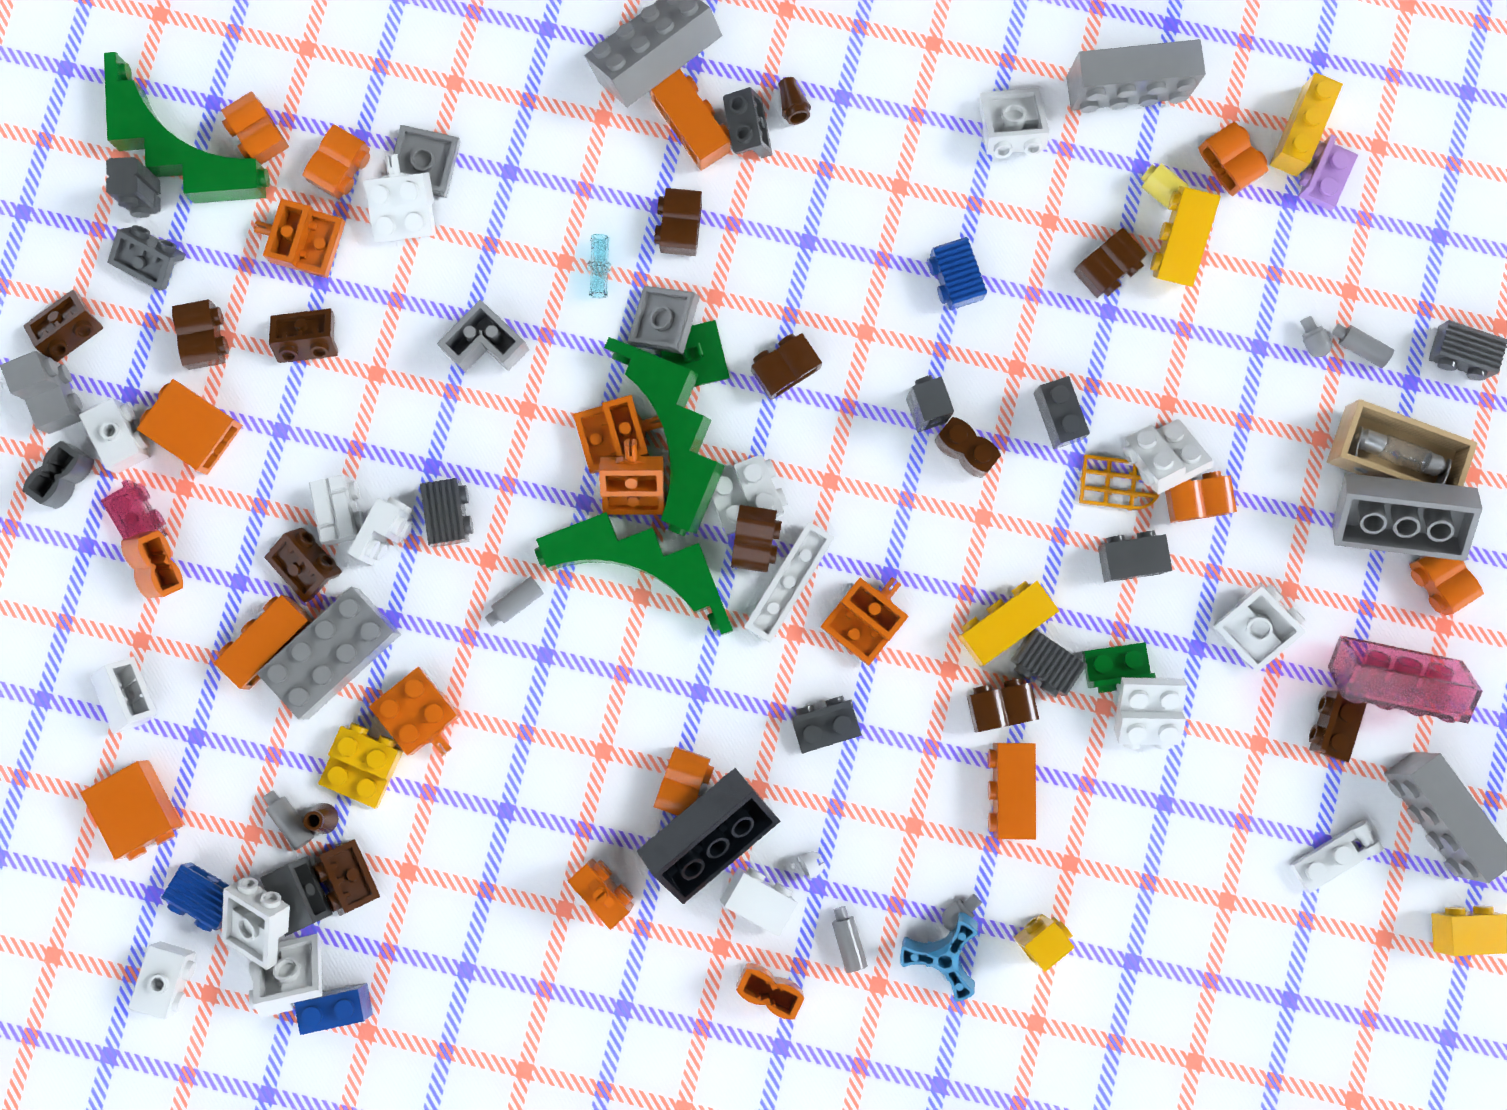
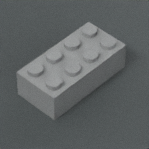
(652, 47)
(1135, 75)
(1406, 516)
(328, 653)
(1449, 816)

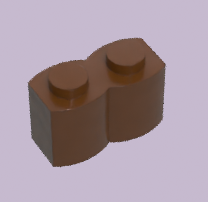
(680, 221)
(1110, 263)
(199, 334)
(785, 366)
(961, 443)
(754, 538)
(1003, 706)

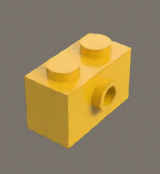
(1469, 932)
(1045, 941)

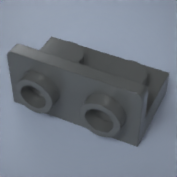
(747, 122)
(144, 256)
(826, 725)

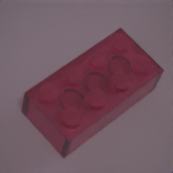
(1404, 680)

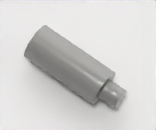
(1363, 345)
(514, 602)
(287, 820)
(848, 941)

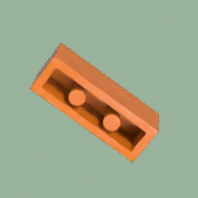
(691, 119)
(262, 640)
(1013, 791)

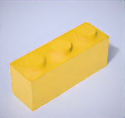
(1306, 124)
(1185, 235)
(1007, 622)

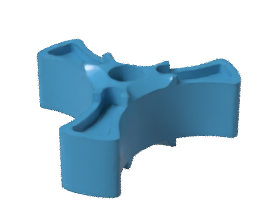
(945, 955)

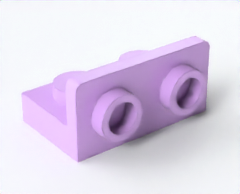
(1328, 174)

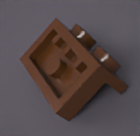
(62, 327)
(303, 335)
(302, 563)
(1336, 726)
(345, 878)

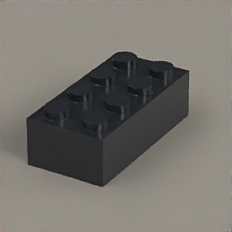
(708, 836)

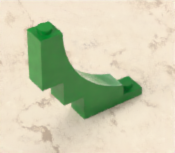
(136, 127)
(668, 390)
(597, 542)

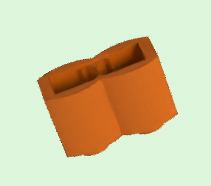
(254, 128)
(1233, 158)
(337, 162)
(1201, 498)
(152, 564)
(1447, 583)
(683, 780)
(762, 988)

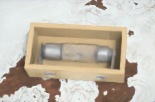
(1398, 447)

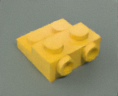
(360, 765)

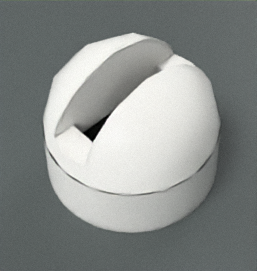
(810, 865)

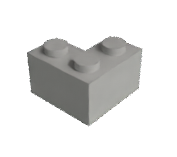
(481, 332)
(45, 390)

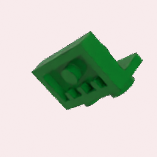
(1109, 665)

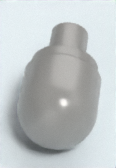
(1316, 338)
(950, 914)

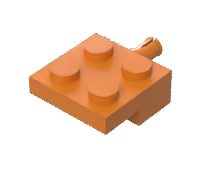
(302, 238)
(608, 426)
(632, 483)
(865, 619)
(416, 713)
(601, 894)

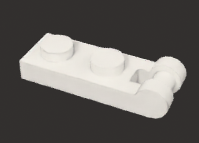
(1335, 857)

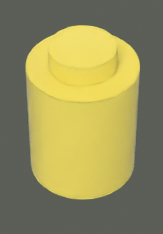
(1161, 183)

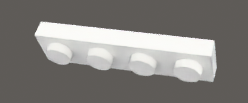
(789, 582)

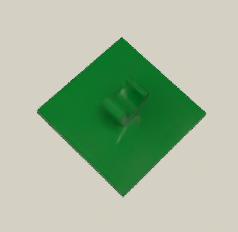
(702, 354)

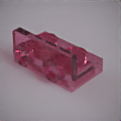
(132, 510)

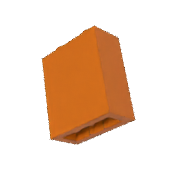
(188, 426)
(132, 810)

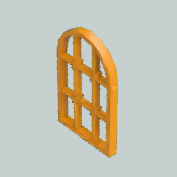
(1107, 490)

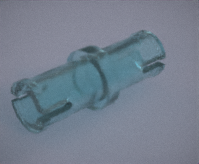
(599, 266)

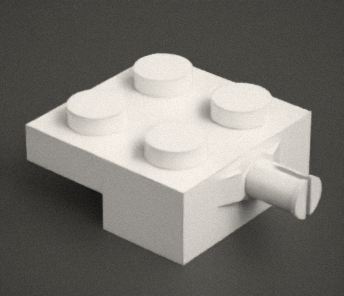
(400, 204)

